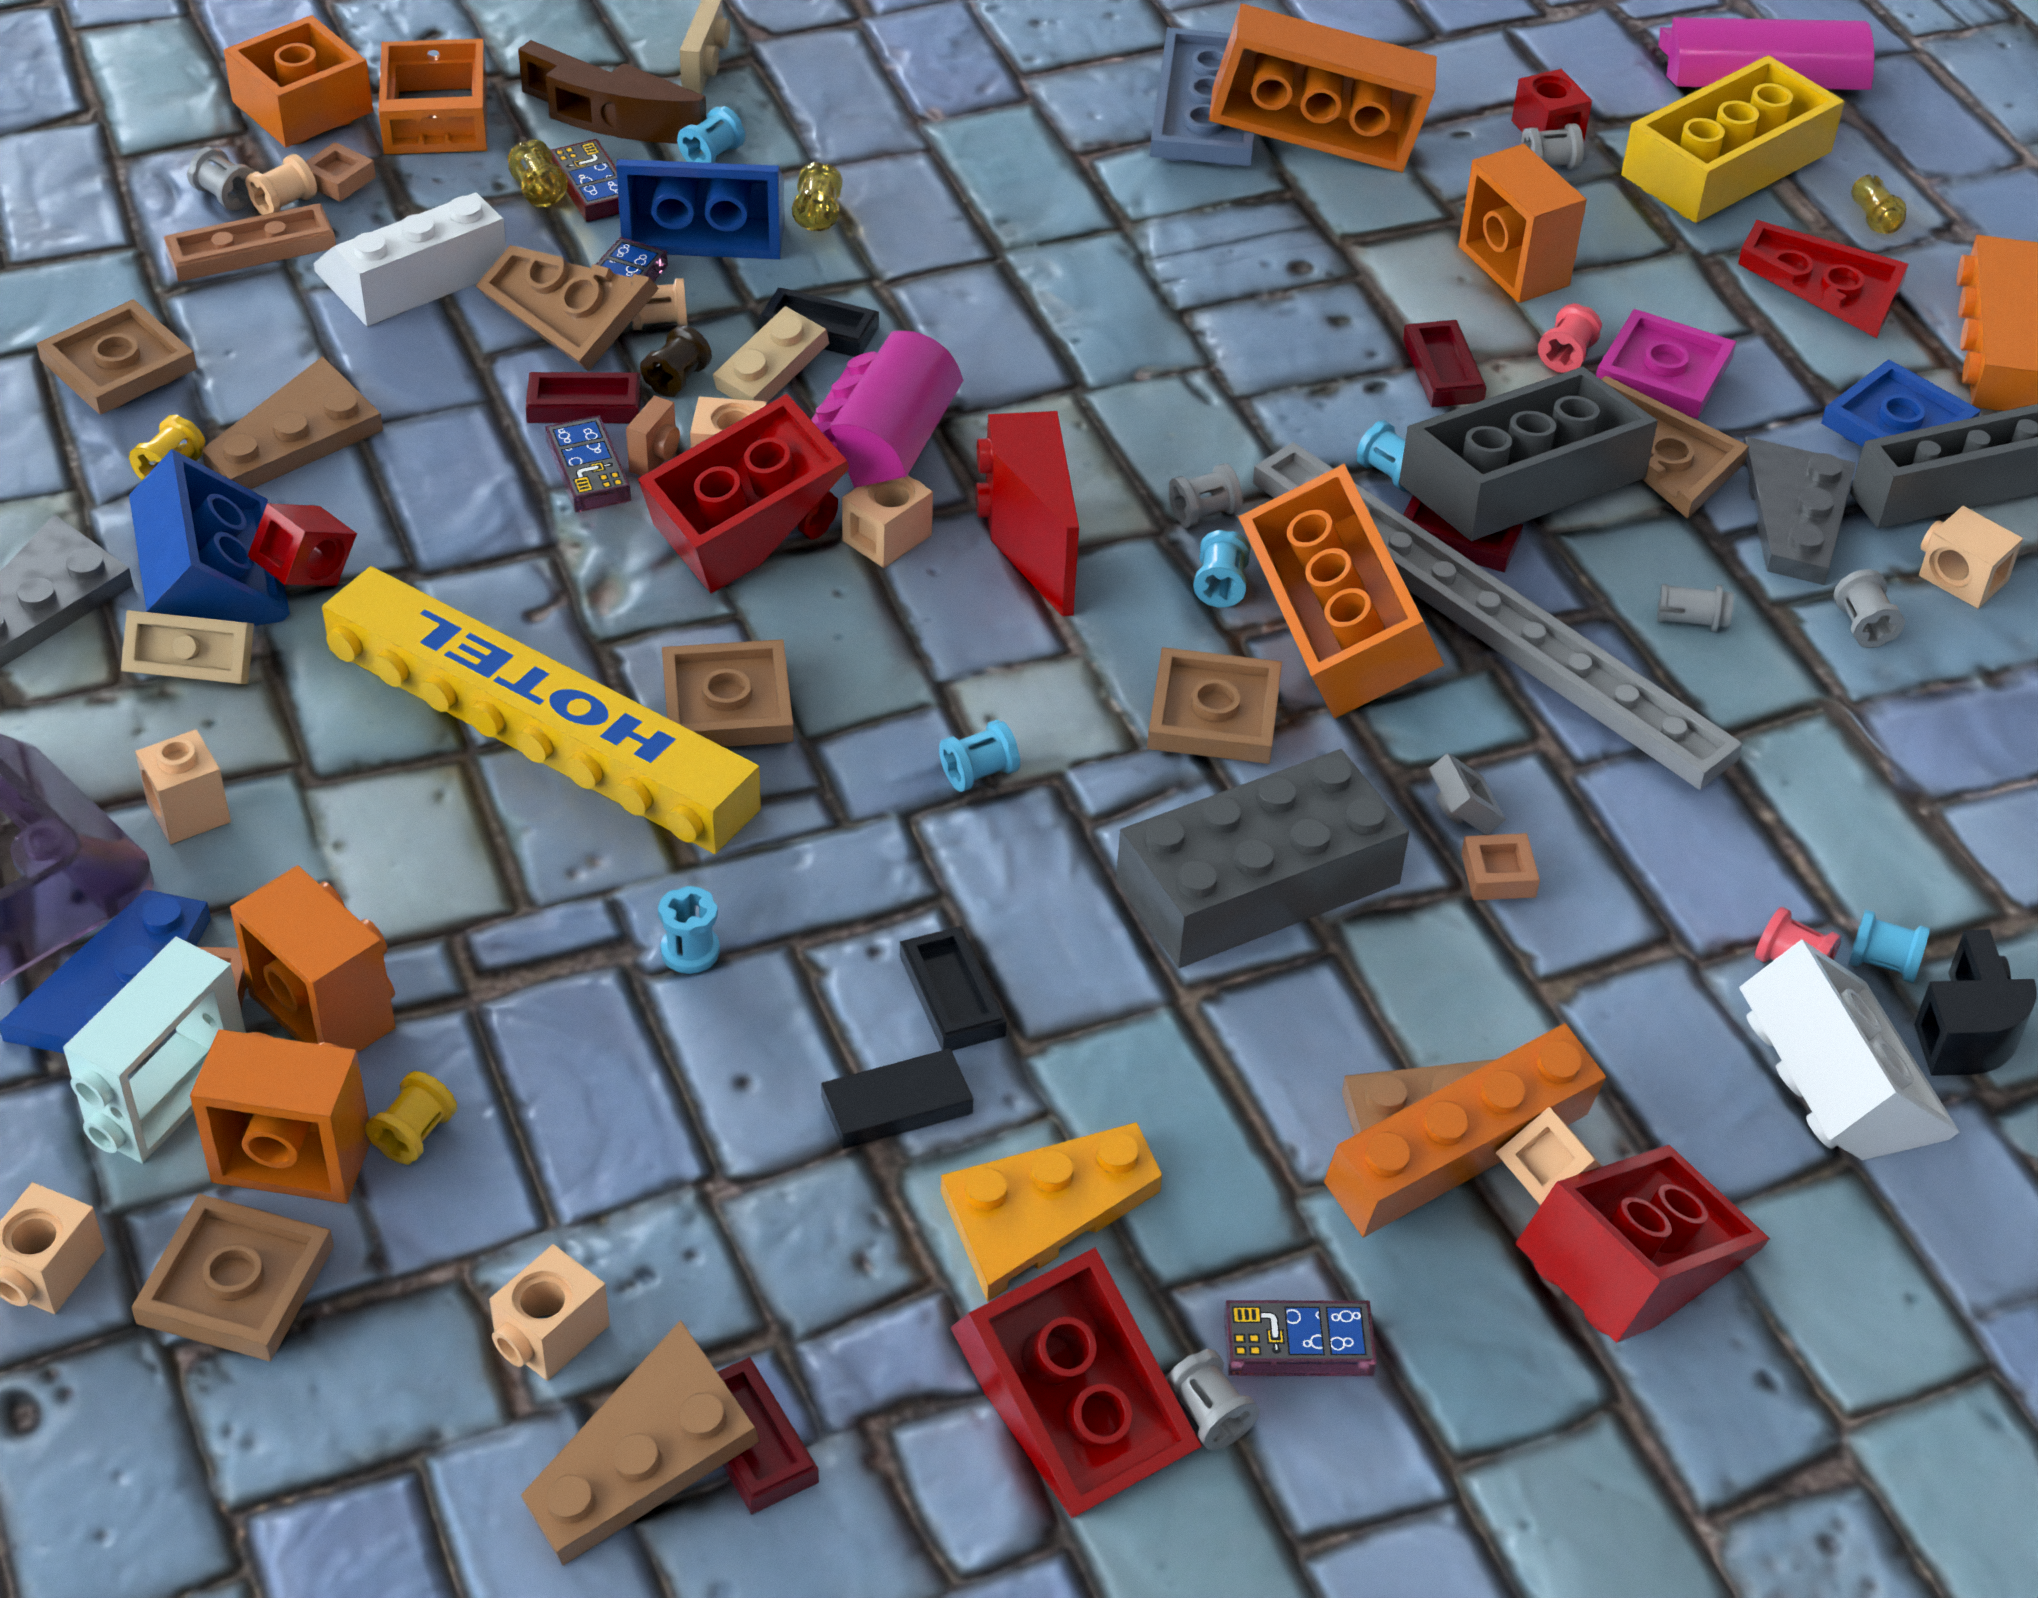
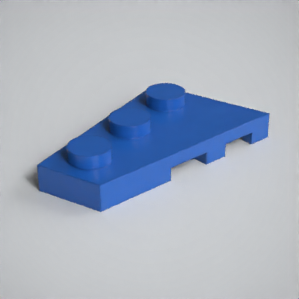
(103, 969)

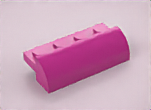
(1824, 51)
(889, 406)

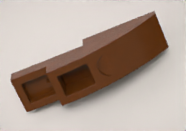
(612, 103)

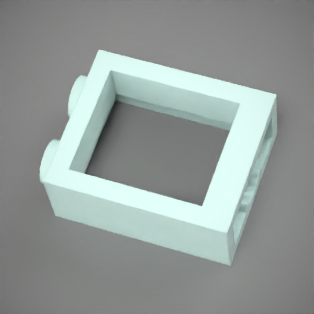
(174, 990)

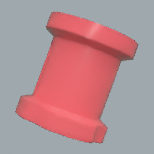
(1566, 344)
(1785, 932)

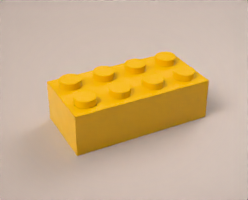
(1731, 138)

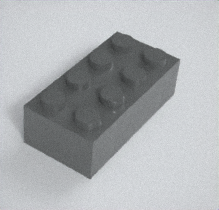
(1527, 452)
(1260, 857)

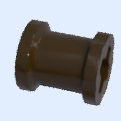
(682, 355)

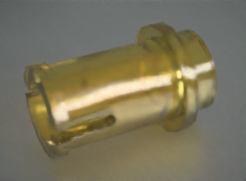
(1883, 211)

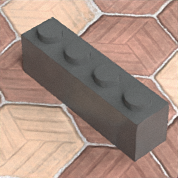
(1948, 467)

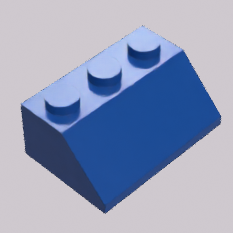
(702, 207)
(196, 542)

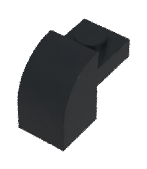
(1976, 1016)

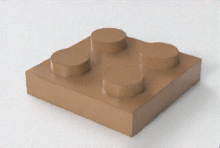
(116, 356)
(730, 691)
(1214, 705)
(233, 1277)

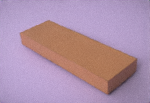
(249, 242)

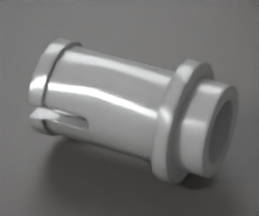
(1696, 606)

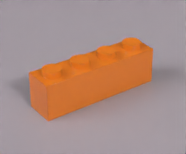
(2000, 322)
(1459, 1129)

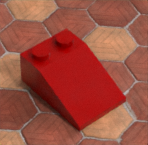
(742, 491)
(1031, 501)
(1637, 1240)
(1076, 1382)

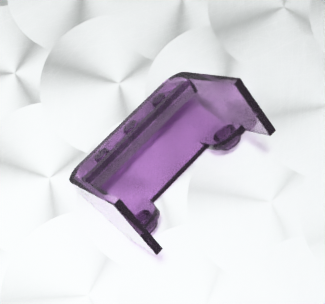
(70, 857)

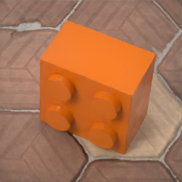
(298, 81)
(1521, 222)
(314, 962)
(282, 1115)

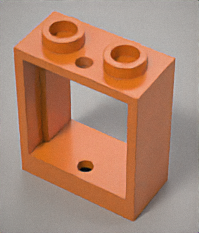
(433, 123)

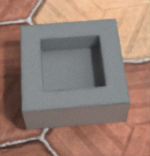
(1465, 795)

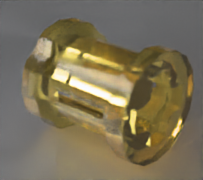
(540, 166)
(818, 190)

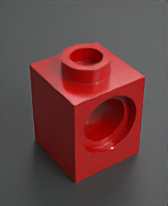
(1550, 102)
(302, 544)

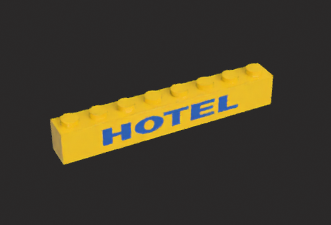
(544, 709)

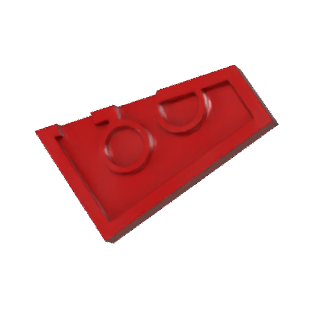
(1827, 274)

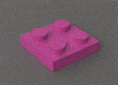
(1668, 361)

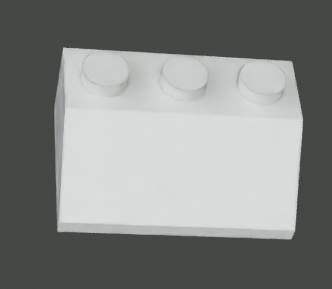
(415, 259)
(1843, 1056)

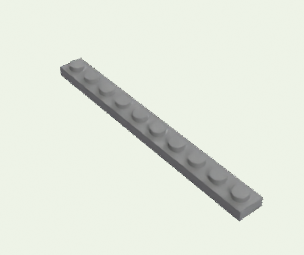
(1530, 635)

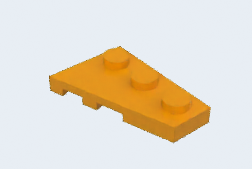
(1039, 1200)

